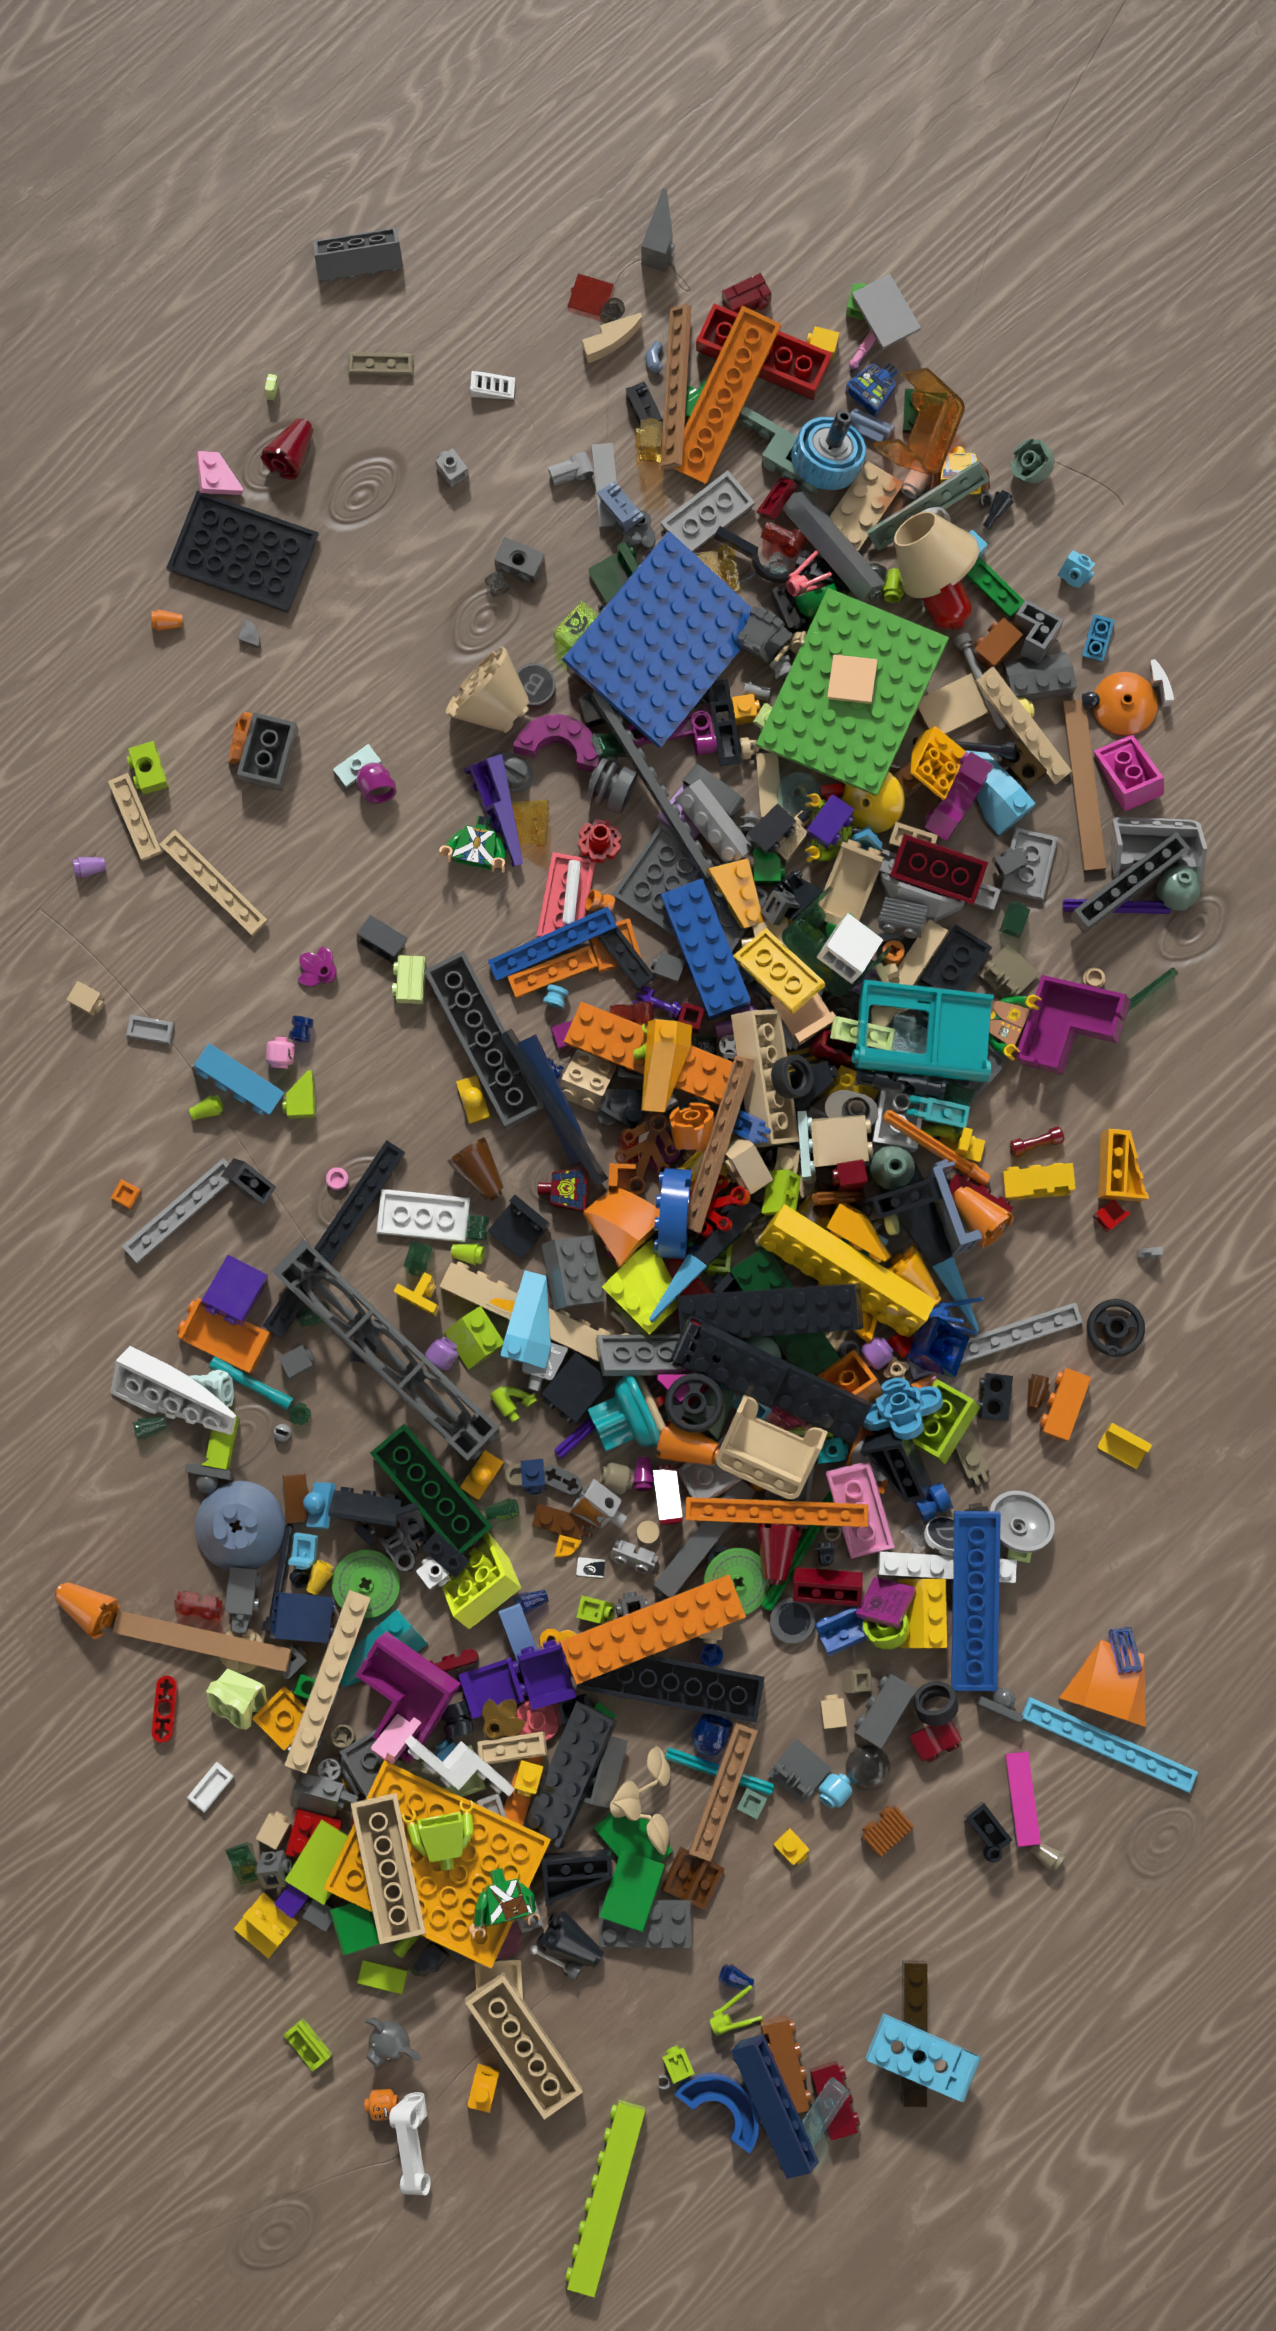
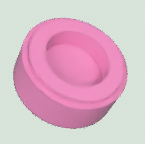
(337, 1179)

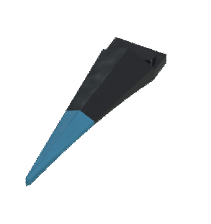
(928, 1235)
(709, 1248)

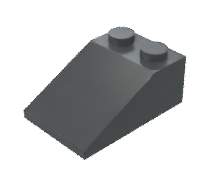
(658, 241)

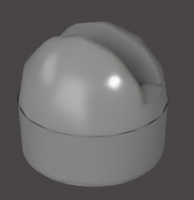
(281, 1438)

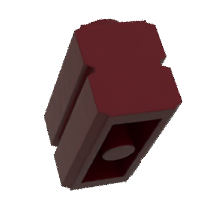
(749, 293)

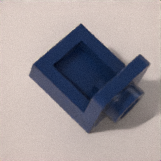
(533, 1476)

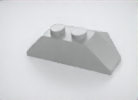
(938, 904)

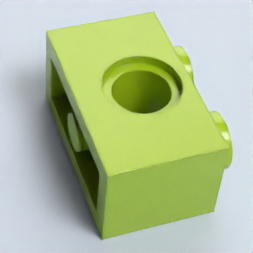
(153, 779)

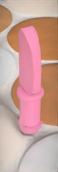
(862, 350)

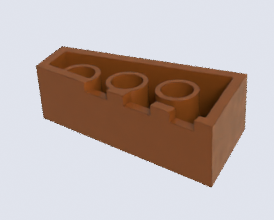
(780, 2040)

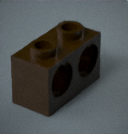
(1026, 762)

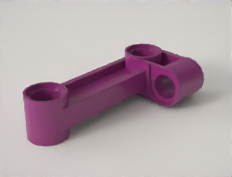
(703, 737)

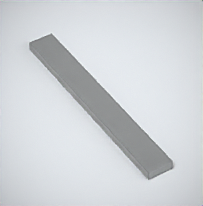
(1014, 1335)

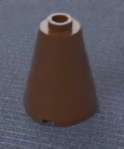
(478, 1168)

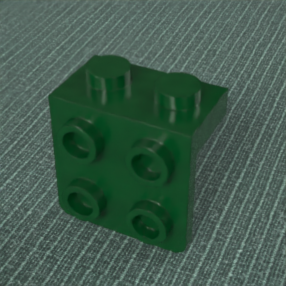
(614, 571)

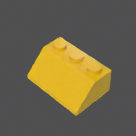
(927, 1614)

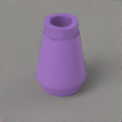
(88, 866)

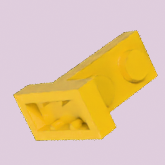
(966, 1145)

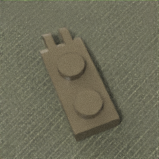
(972, 1458)

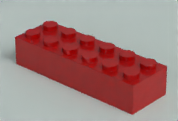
(789, 364)

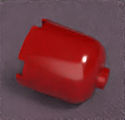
(949, 607)

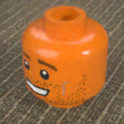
(380, 2104)

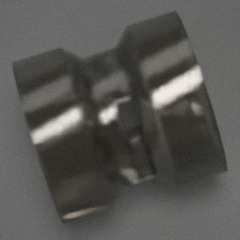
(616, 310)

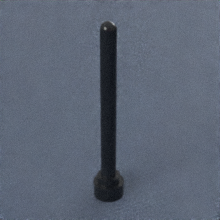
(1006, 750)
(281, 1570)

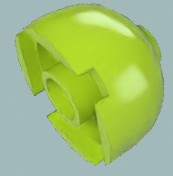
(885, 1636)

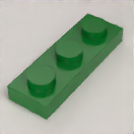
(994, 588)

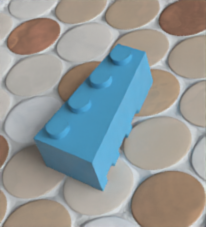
(238, 1079)

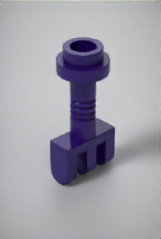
(673, 1010)

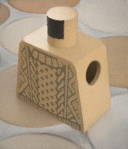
(791, 845)

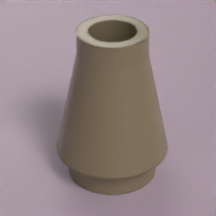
(1048, 1856)

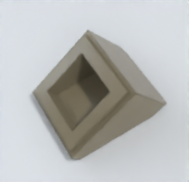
(857, 1681)

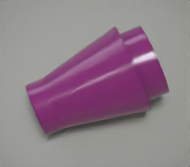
(643, 1475)

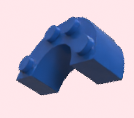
(673, 1213)
(729, 2092)

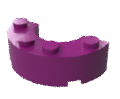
(558, 729)
(960, 796)

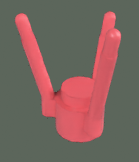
(799, 584)

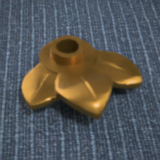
(503, 1716)

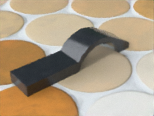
(751, 551)

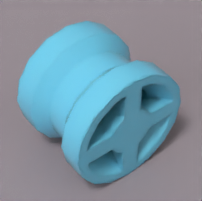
(555, 996)

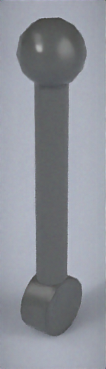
(766, 566)

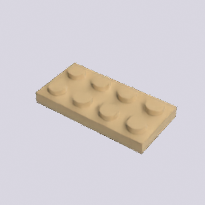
(865, 503)

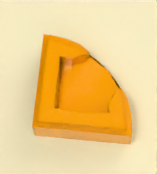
(566, 1546)

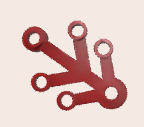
(733, 1198)

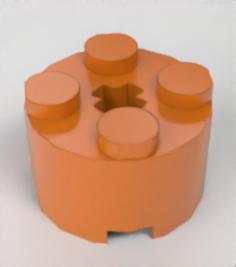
(692, 1126)

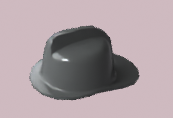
(518, 771)

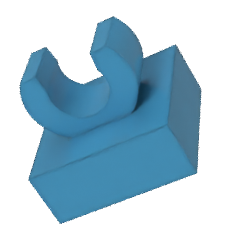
(867, 839)

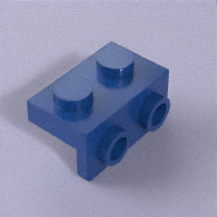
(841, 1630)

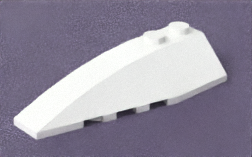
(166, 1390)

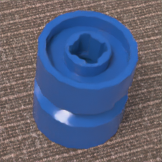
(936, 1501)

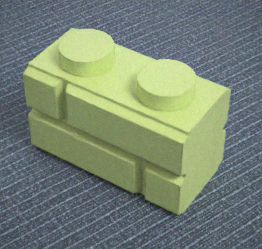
(410, 979)

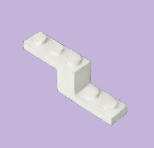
(458, 1766)

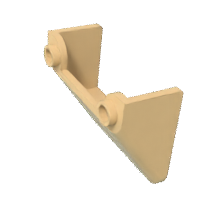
(768, 1453)

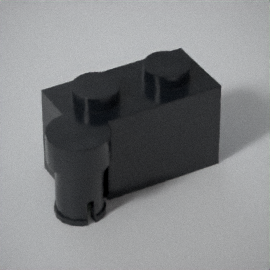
(989, 1831)

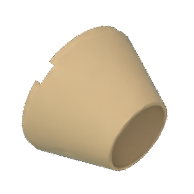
(932, 554)

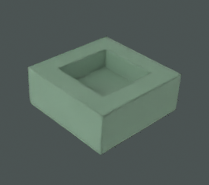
(751, 1803)

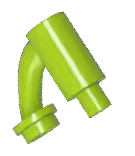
(505, 1404)

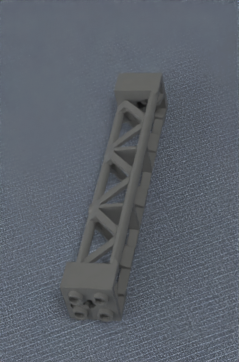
(301, 1268)

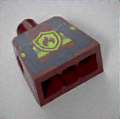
(567, 1189)

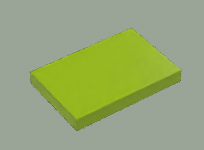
(317, 1861)

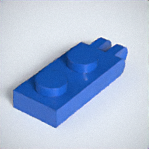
(751, 1127)

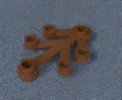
(646, 1148)

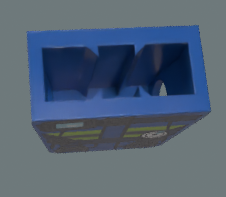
(873, 387)

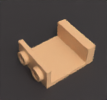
(807, 1020)

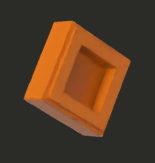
(125, 1194)

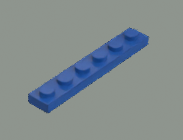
(552, 943)

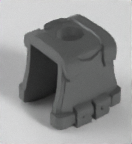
(763, 635)

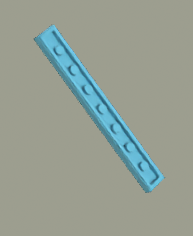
(1109, 1745)

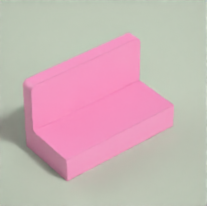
(392, 1740)

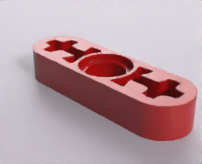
(168, 1726)

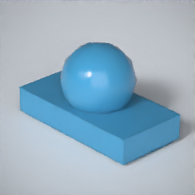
(318, 1504)

